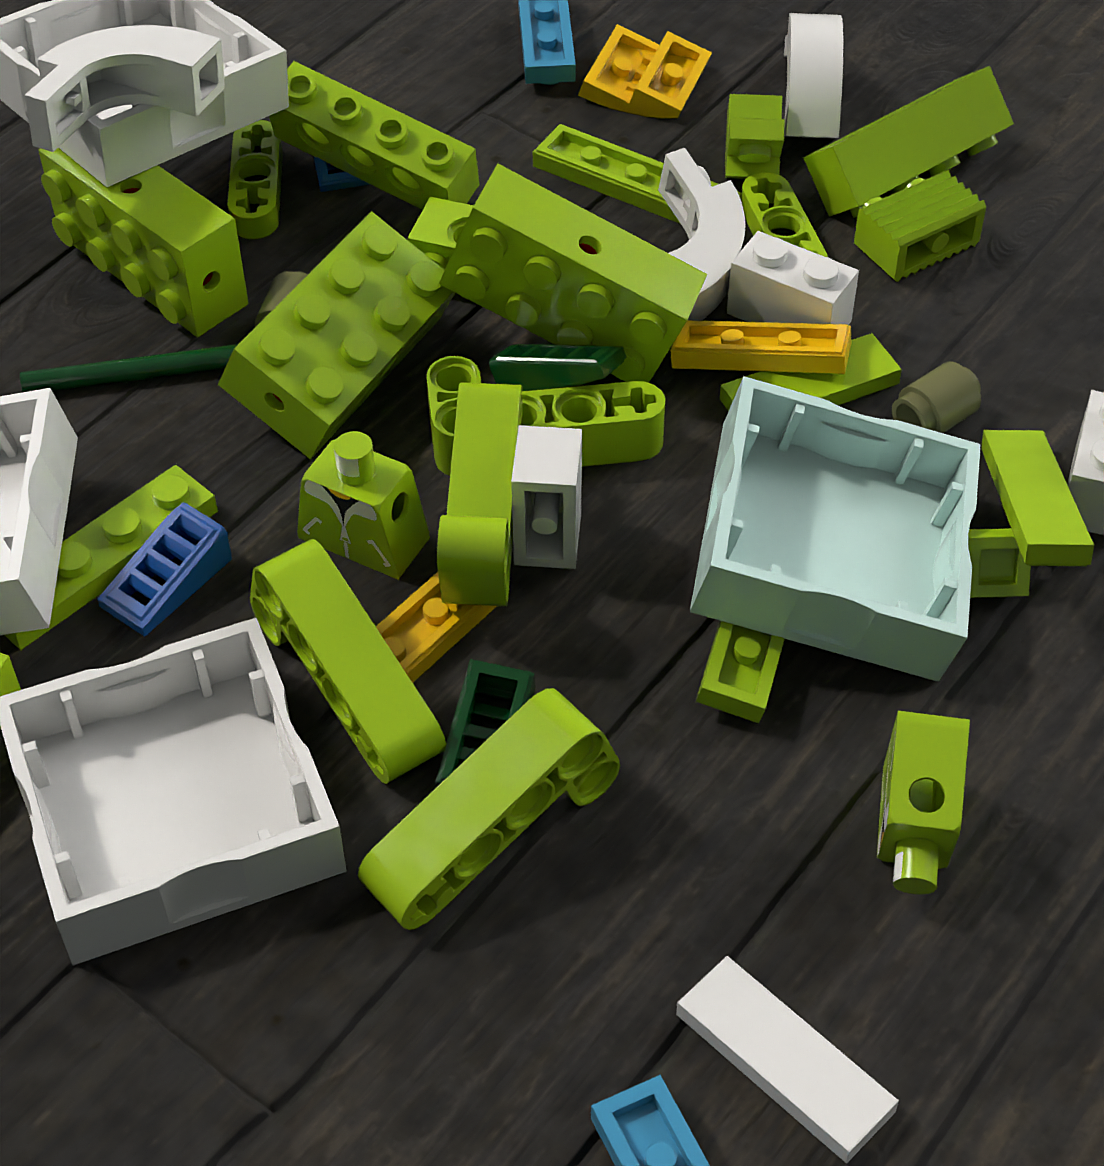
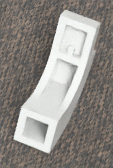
(121, 68)
(813, 75)
(712, 222)

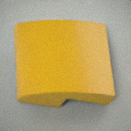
(645, 76)

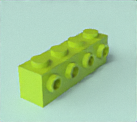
(909, 142)

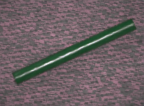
(127, 369)

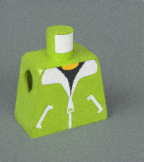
(362, 506)
(922, 798)

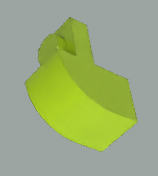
(753, 135)

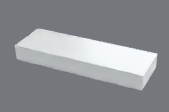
(787, 1058)

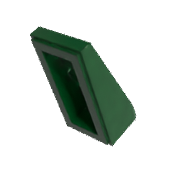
(554, 365)
(490, 681)

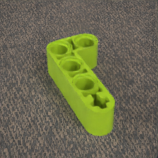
(616, 419)
(478, 526)
(311, 606)
(487, 805)

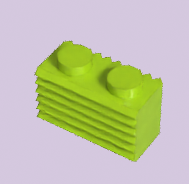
(919, 224)

